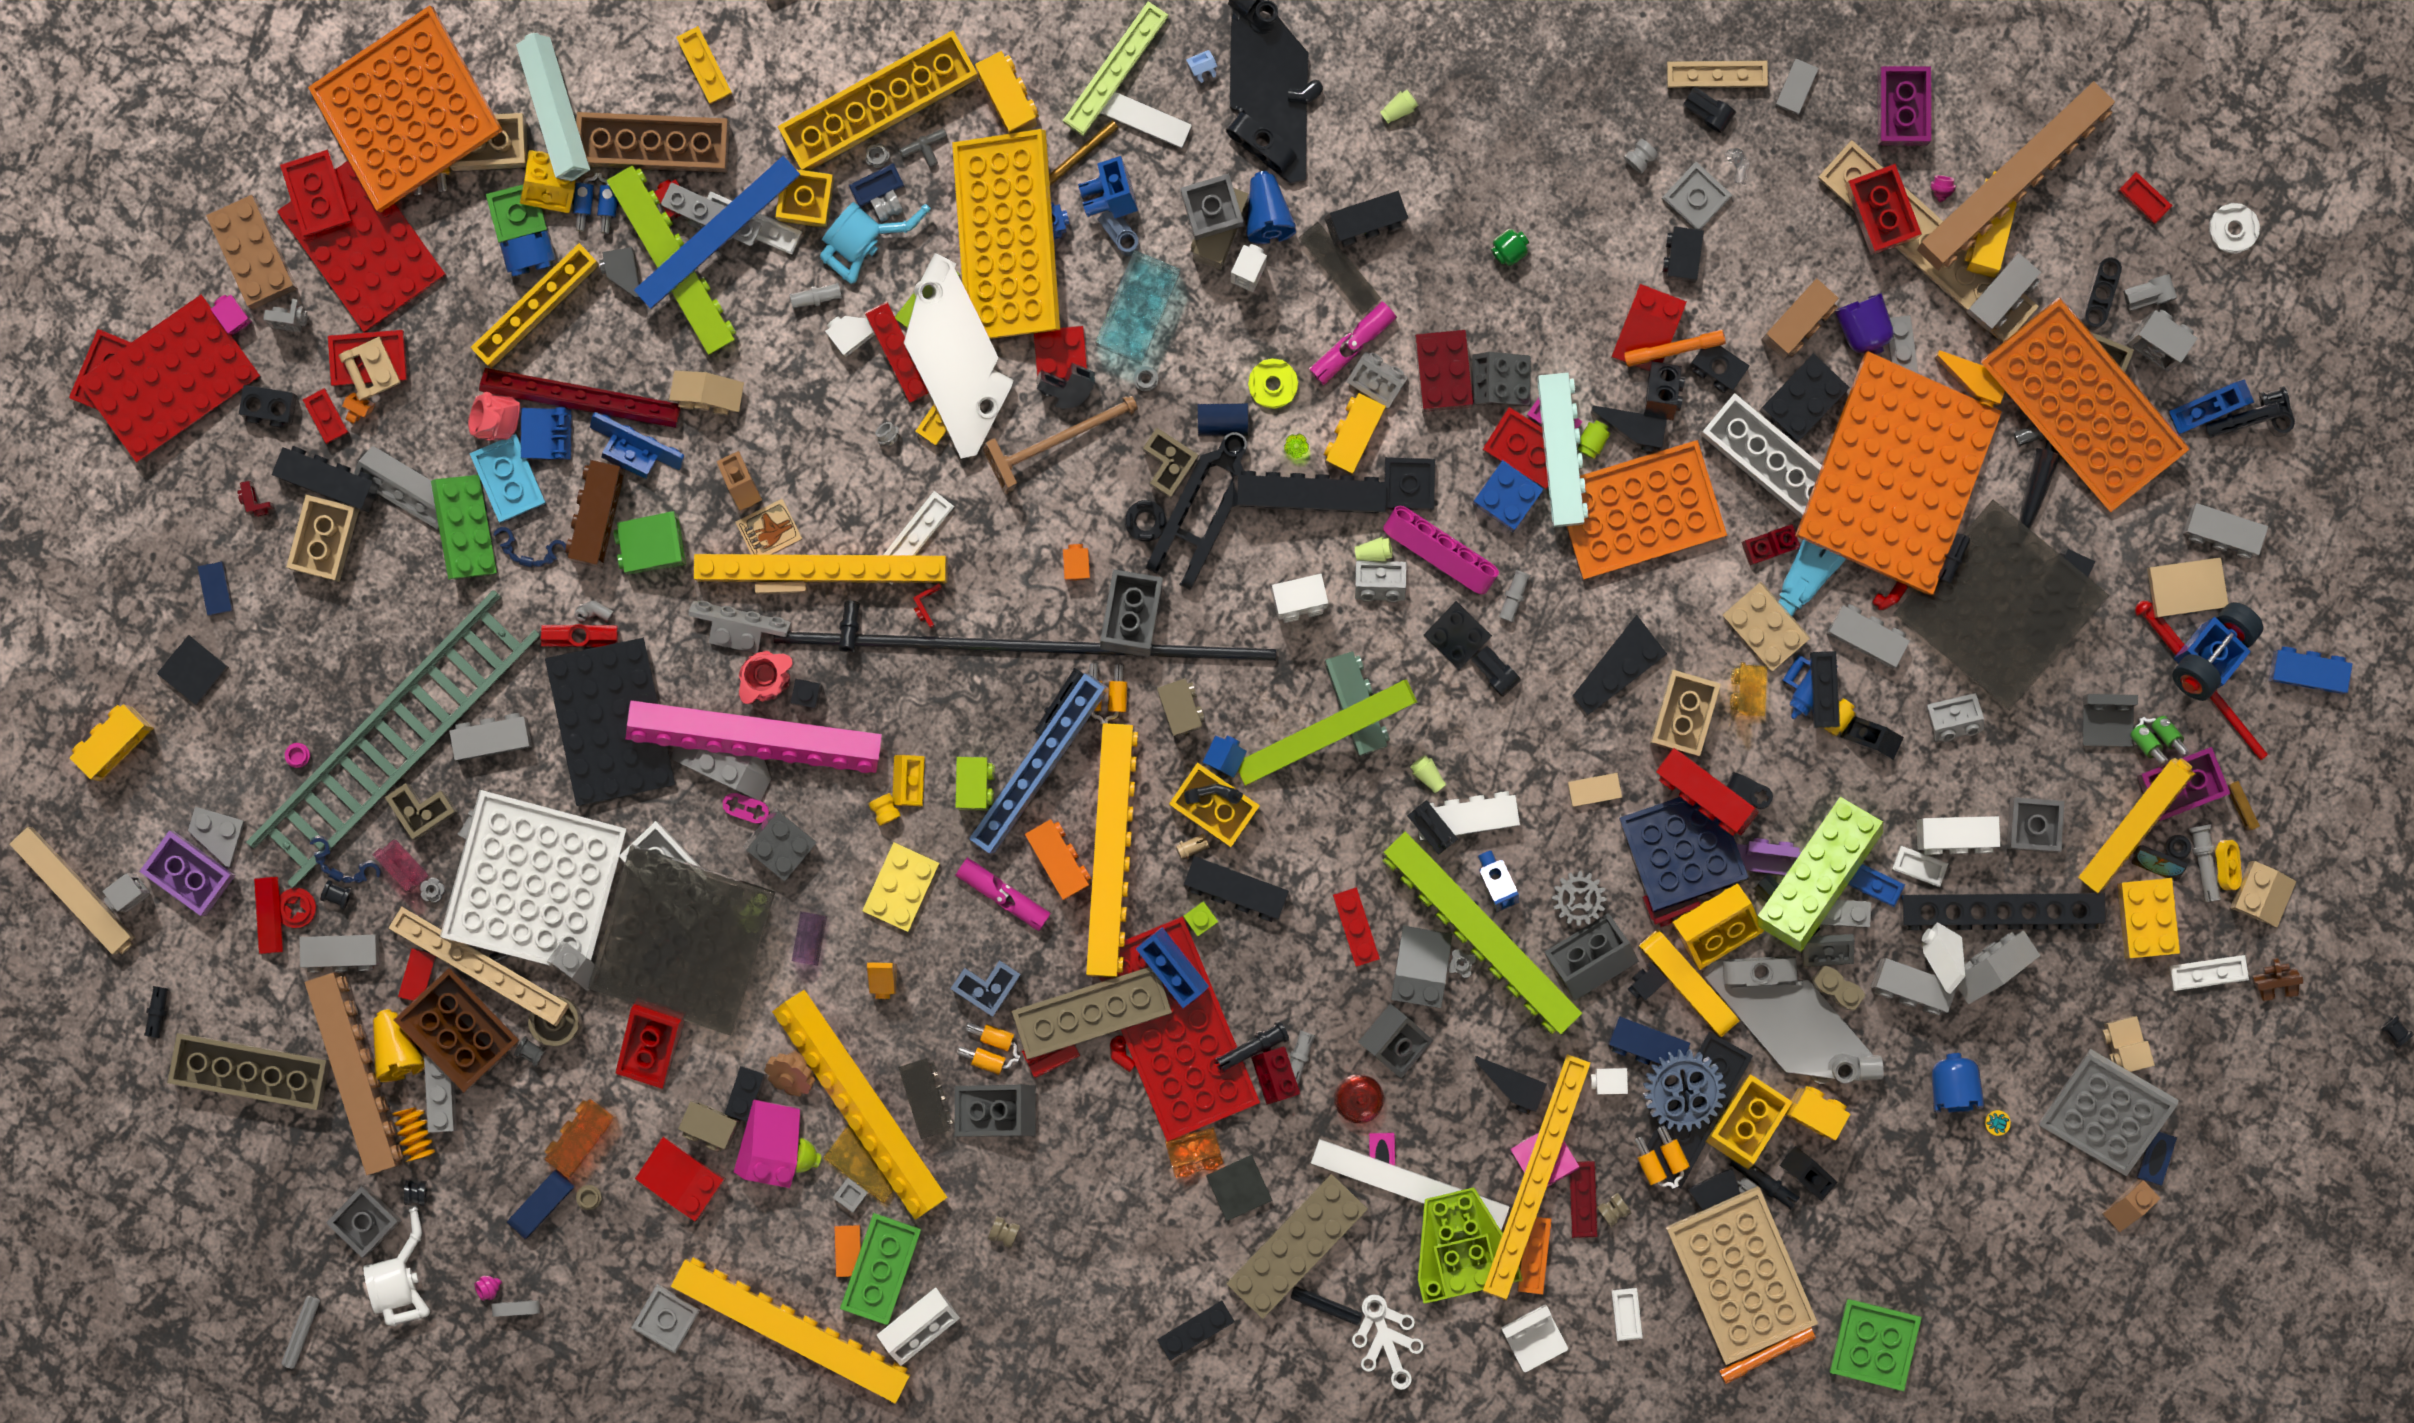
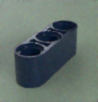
(540, 1204)

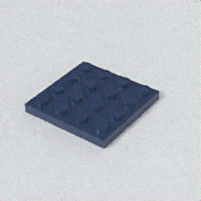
(1681, 853)

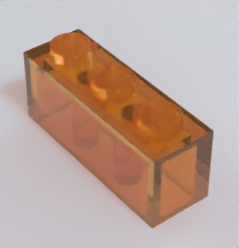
(579, 1136)

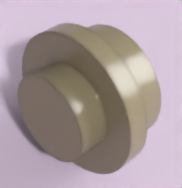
(588, 1197)

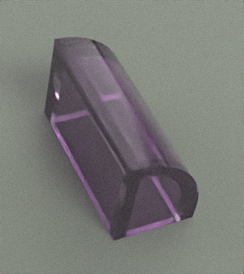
(809, 938)

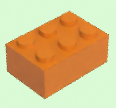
(1058, 859)

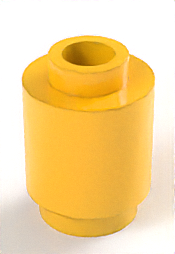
(1846, 714)

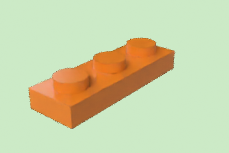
(1535, 1258)

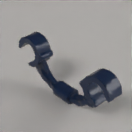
(525, 560)
(335, 874)

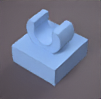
(1202, 63)

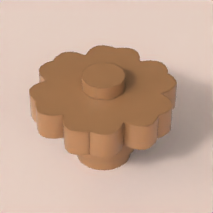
(790, 1073)

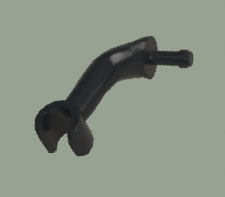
(1230, 794)

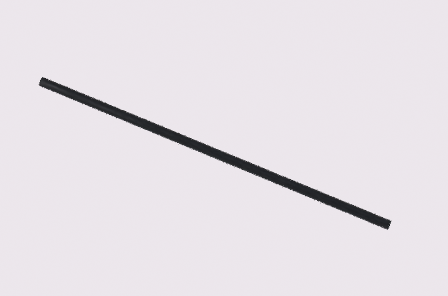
(1019, 645)

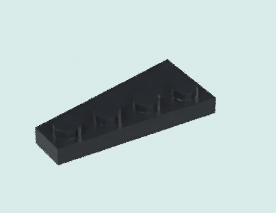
(1623, 662)

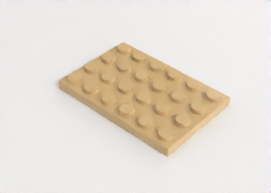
(1741, 1275)

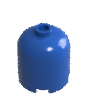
(1956, 1084)

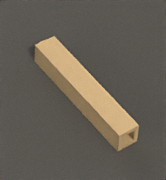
(73, 891)

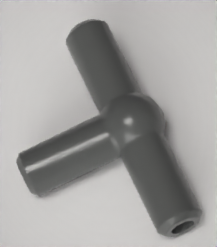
(923, 143)

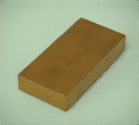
(2242, 806)

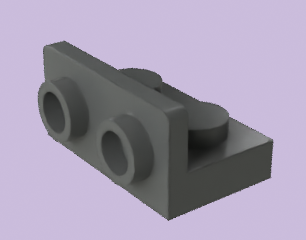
(1829, 950)

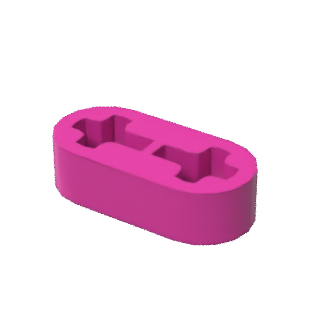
(748, 802)

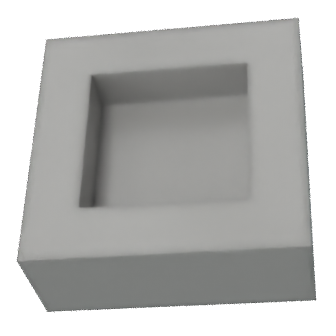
(850, 1194)

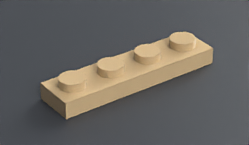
(1717, 74)

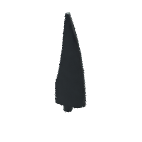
(2038, 483)

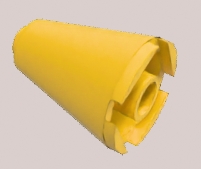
(394, 1049)

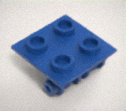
(546, 433)

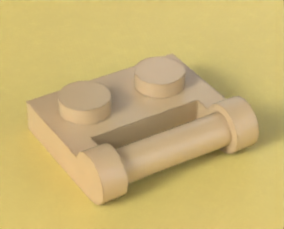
(377, 365)

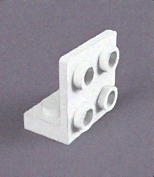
(1534, 1338)

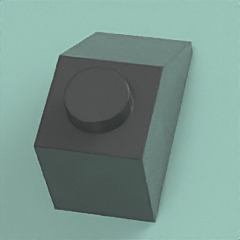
(621, 269)

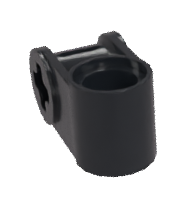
(2282, 396)
(1747, 788)

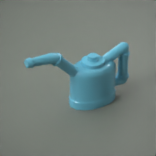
(855, 237)

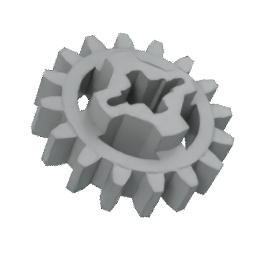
(1587, 907)

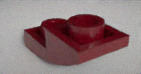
(1771, 544)

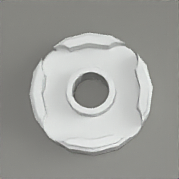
(2219, 228)

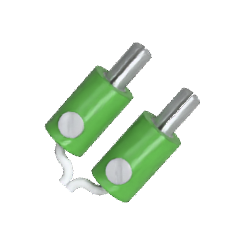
(2167, 733)

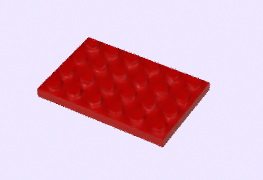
(372, 261)
(168, 378)

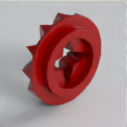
(307, 903)

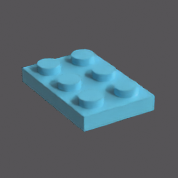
(507, 478)

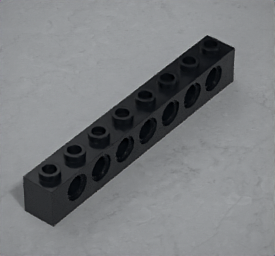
(2091, 902)

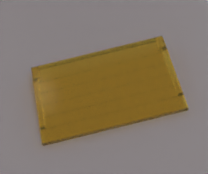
(855, 1162)

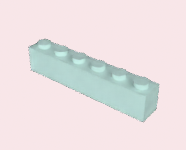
(1560, 449)

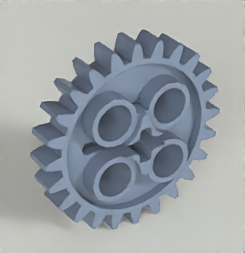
(1662, 1094)

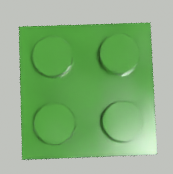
(512, 218)

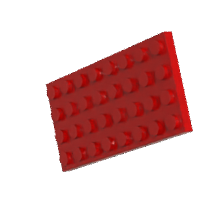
(1180, 1050)

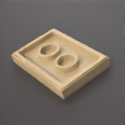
(2187, 587)

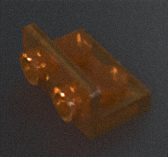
(1194, 1153)

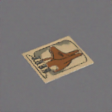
(769, 529)

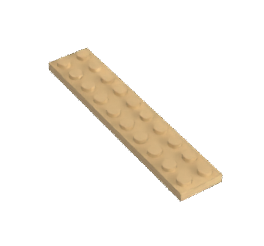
(1958, 283)

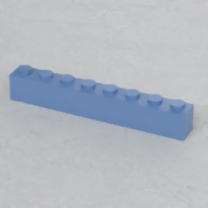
(1039, 763)

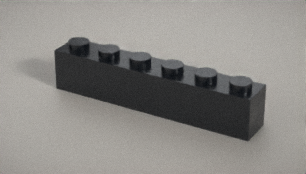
(1309, 493)

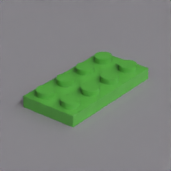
(463, 527)
(880, 1268)

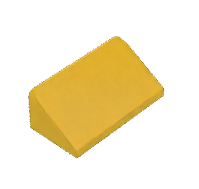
(908, 780)

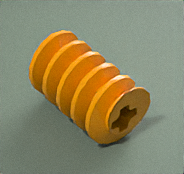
(414, 1133)

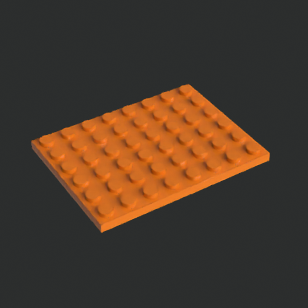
(1898, 473)

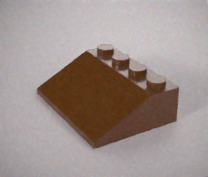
(456, 1030)

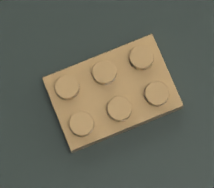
(1766, 626)

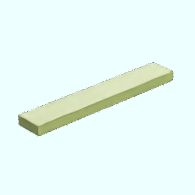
(1115, 68)

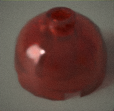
(1346, 1097)

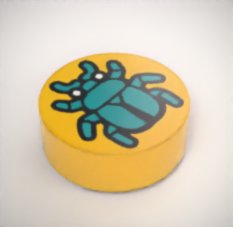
(1997, 1122)

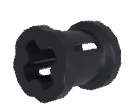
(336, 894)
(2396, 1031)

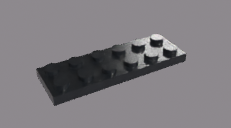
(1732, 1064)

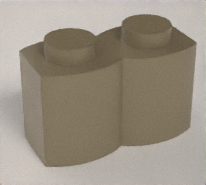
(1843, 992)

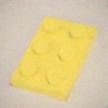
(900, 887)

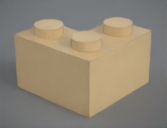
(706, 391)
(2127, 1044)

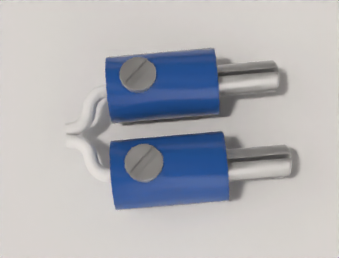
(583, 203)

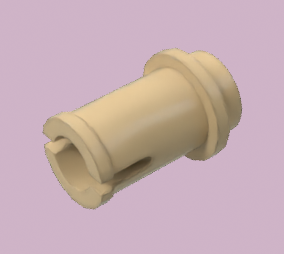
(1192, 846)

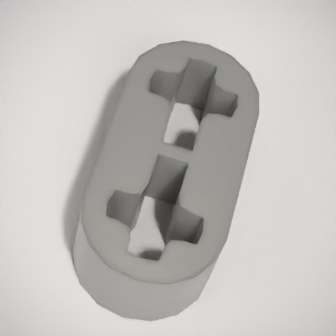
(515, 1308)

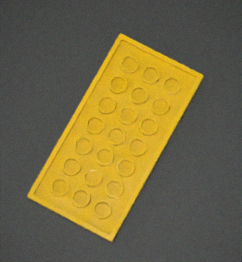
(1007, 232)

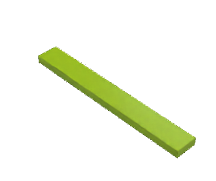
(1326, 732)

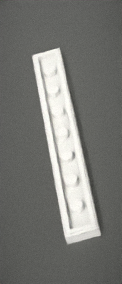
(1390, 1176)

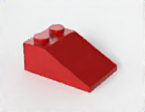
(1649, 323)
(649, 1046)
(680, 1179)

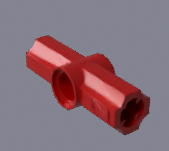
(563, 635)

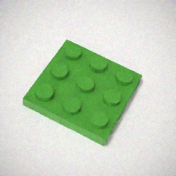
(1875, 1344)

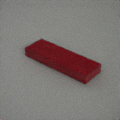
(1583, 1201)

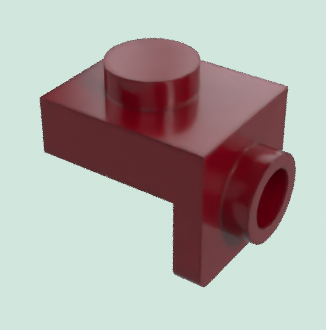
(248, 497)

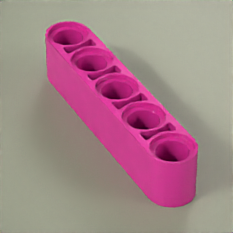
(1441, 550)

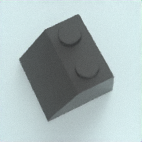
(1395, 1041)

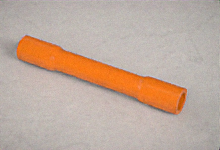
(1703, 341)
(1741, 1367)

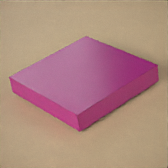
(1564, 1164)

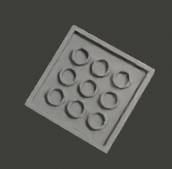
(2108, 1112)

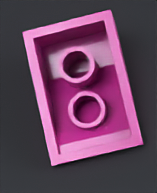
(769, 1144)

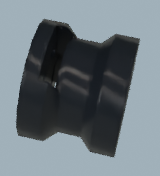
(415, 1192)

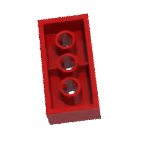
(1708, 792)

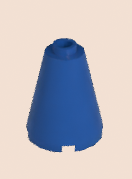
(1268, 211)

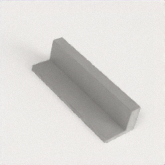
(400, 484)

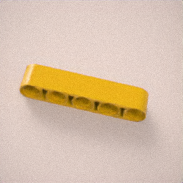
(1689, 983)

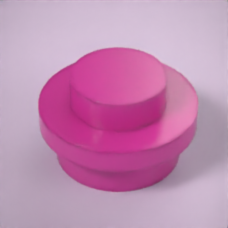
(297, 755)

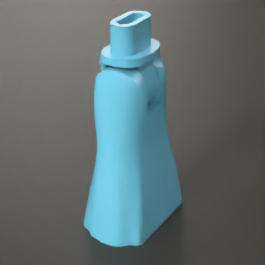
(1807, 575)

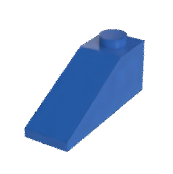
(2211, 406)

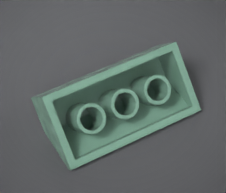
(1351, 689)

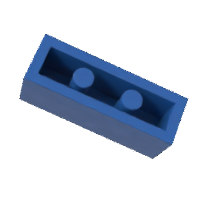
(2310, 670)
(1172, 967)

